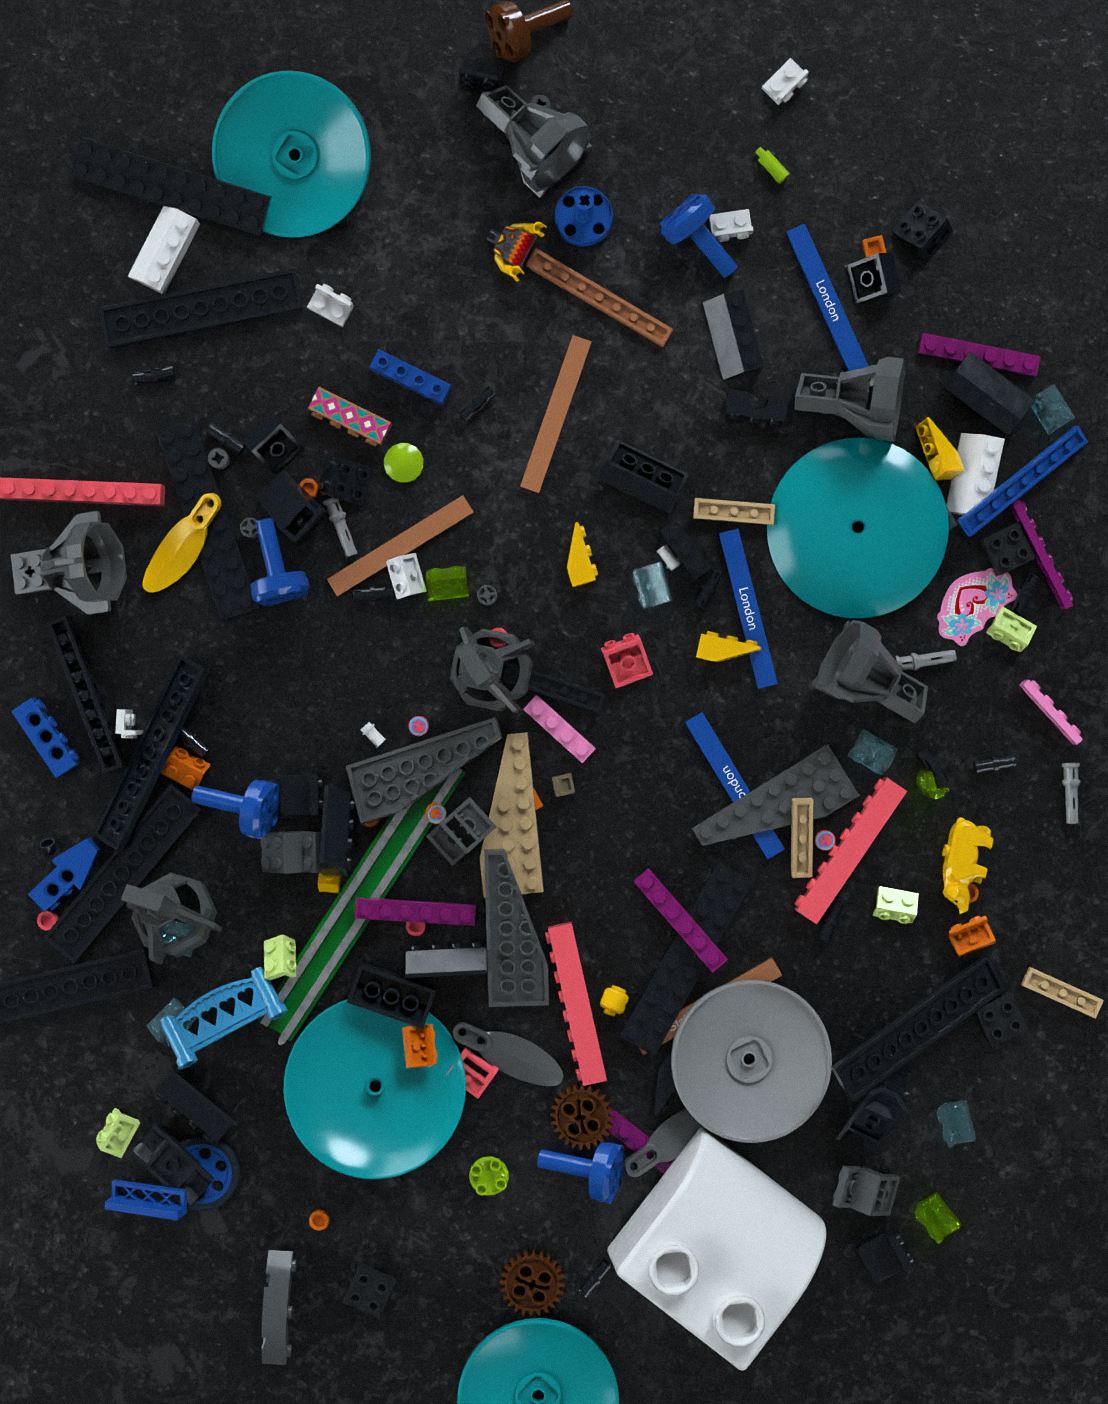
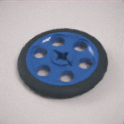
(229, 1177)

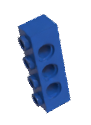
(410, 377)
(24, 715)

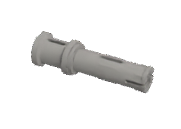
(337, 516)
(917, 661)
(1071, 791)

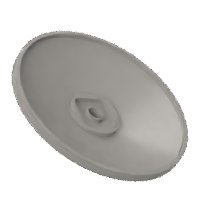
(788, 1066)

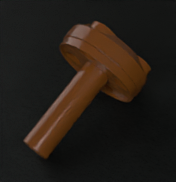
(512, 30)

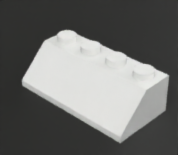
(164, 249)
(980, 461)

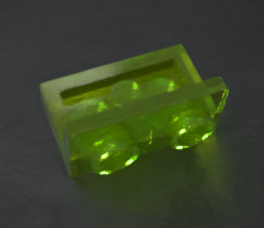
(447, 583)
(926, 781)
(936, 1217)

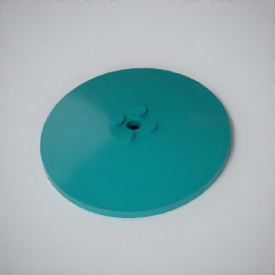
(286, 114)
(538, 1357)

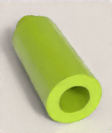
(772, 165)

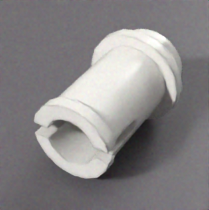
(668, 557)
(372, 734)

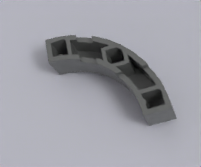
(276, 1307)

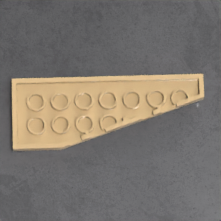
(515, 816)

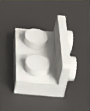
(784, 81)
(731, 225)
(331, 305)
(406, 575)
(124, 721)

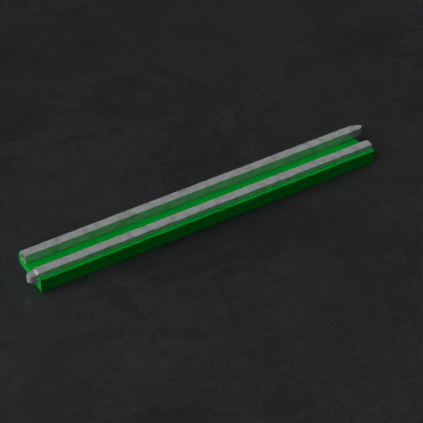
(339, 928)

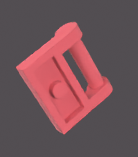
(474, 1081)

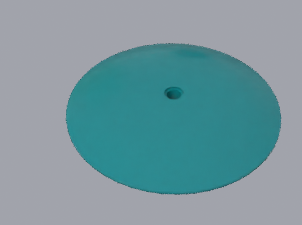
(900, 537)
(363, 1129)

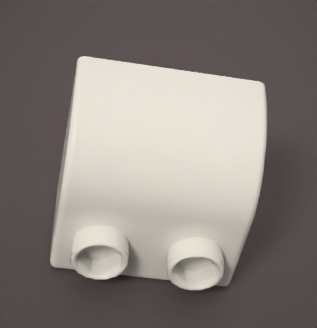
(720, 1248)

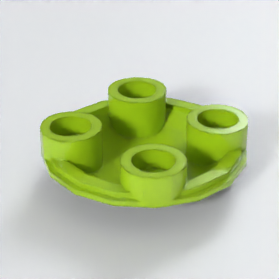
(403, 462)
(488, 1176)

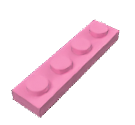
(1045, 703)
(559, 728)

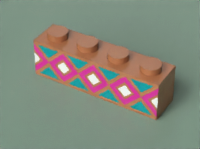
(349, 416)

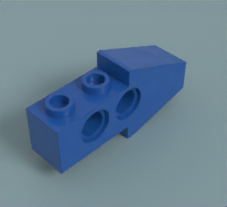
(79, 861)

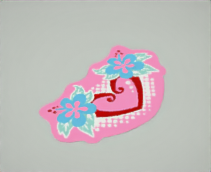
(972, 602)

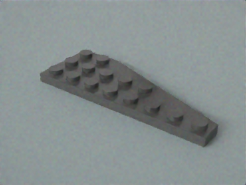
(402, 776)
(770, 804)
(513, 950)

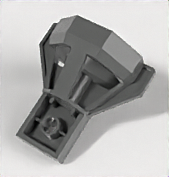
(534, 133)
(850, 394)
(66, 571)
(483, 667)
(865, 671)
(159, 905)

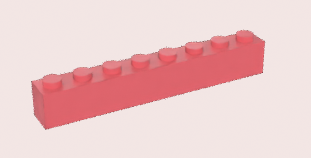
(82, 491)
(850, 849)
(577, 1003)

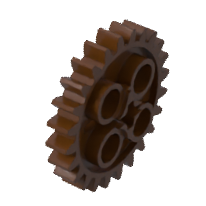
(566, 1119)
(526, 1300)

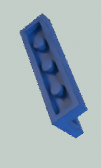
(148, 1206)

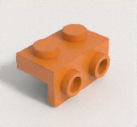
(185, 768)
(971, 936)
(419, 1046)

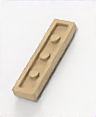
(734, 511)
(802, 837)
(1062, 992)

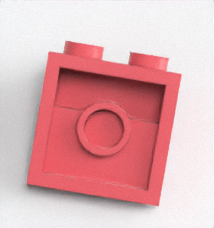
(626, 660)

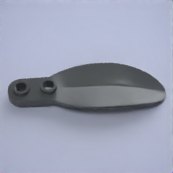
(512, 1055)
(664, 1143)

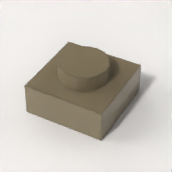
(563, 785)

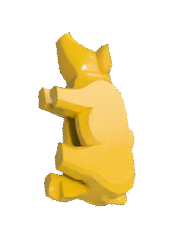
(961, 861)

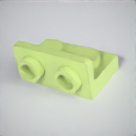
(1011, 629)
(117, 1133)

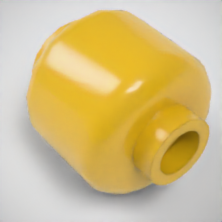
(614, 1000)

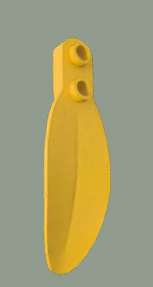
(181, 546)

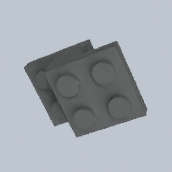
(461, 831)
(291, 852)
(866, 1190)

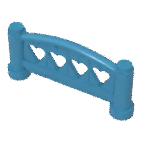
(186, 1043)

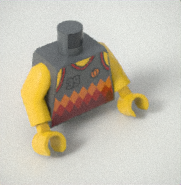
(514, 246)

